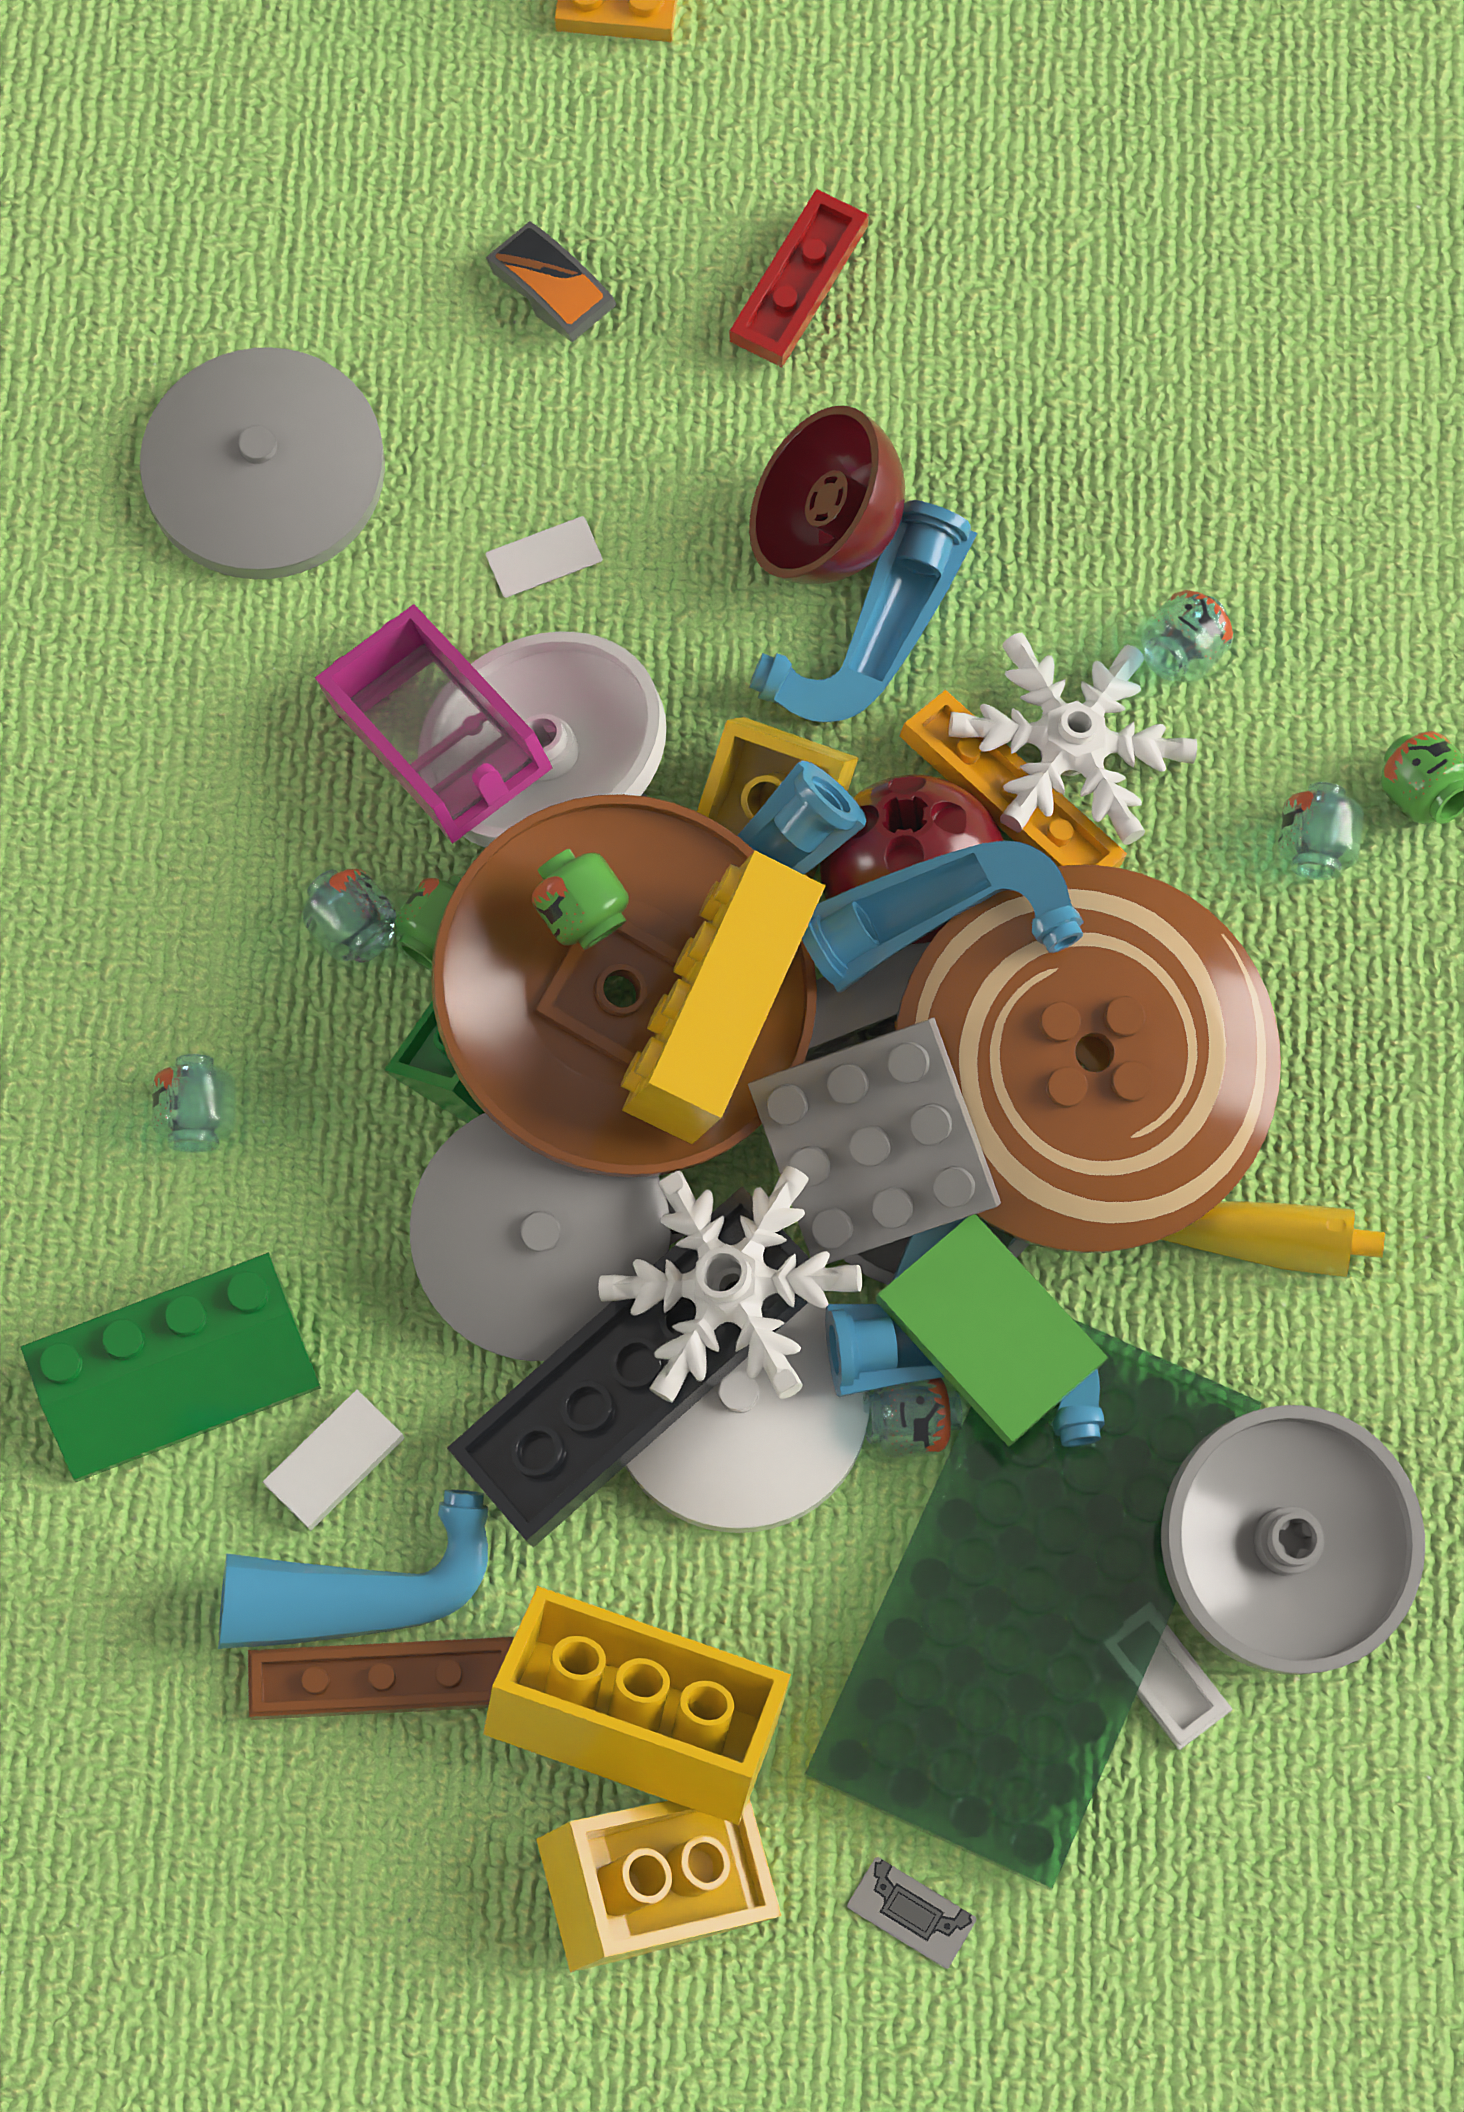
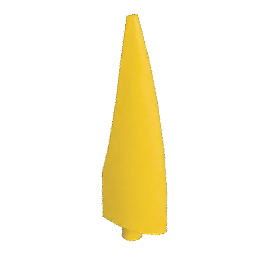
(1283, 1236)

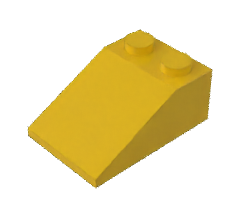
(752, 765)
(653, 1880)

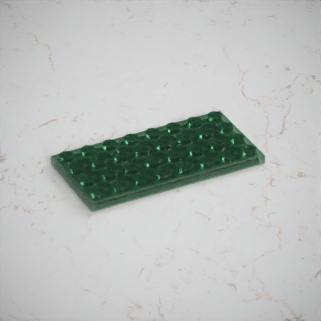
(1023, 1622)

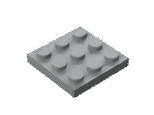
(878, 1140)

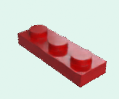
(799, 278)

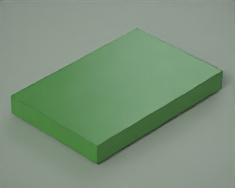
(991, 1329)

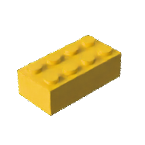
(723, 996)
(636, 1704)

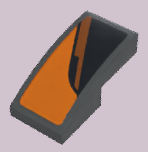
(552, 281)

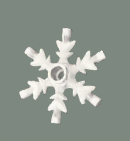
(1072, 738)
(718, 1267)

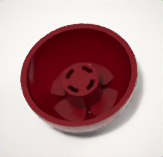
(827, 499)
(905, 825)

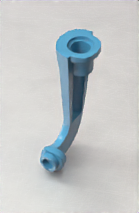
(898, 606)
(804, 819)
(879, 918)
(874, 1353)
(302, 1602)

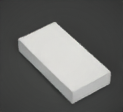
(333, 1460)
(1180, 1692)

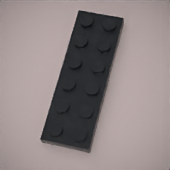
(592, 1400)

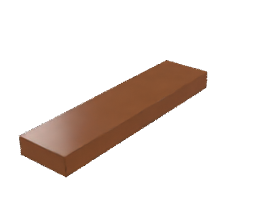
(374, 1678)

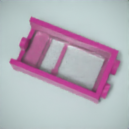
(434, 722)

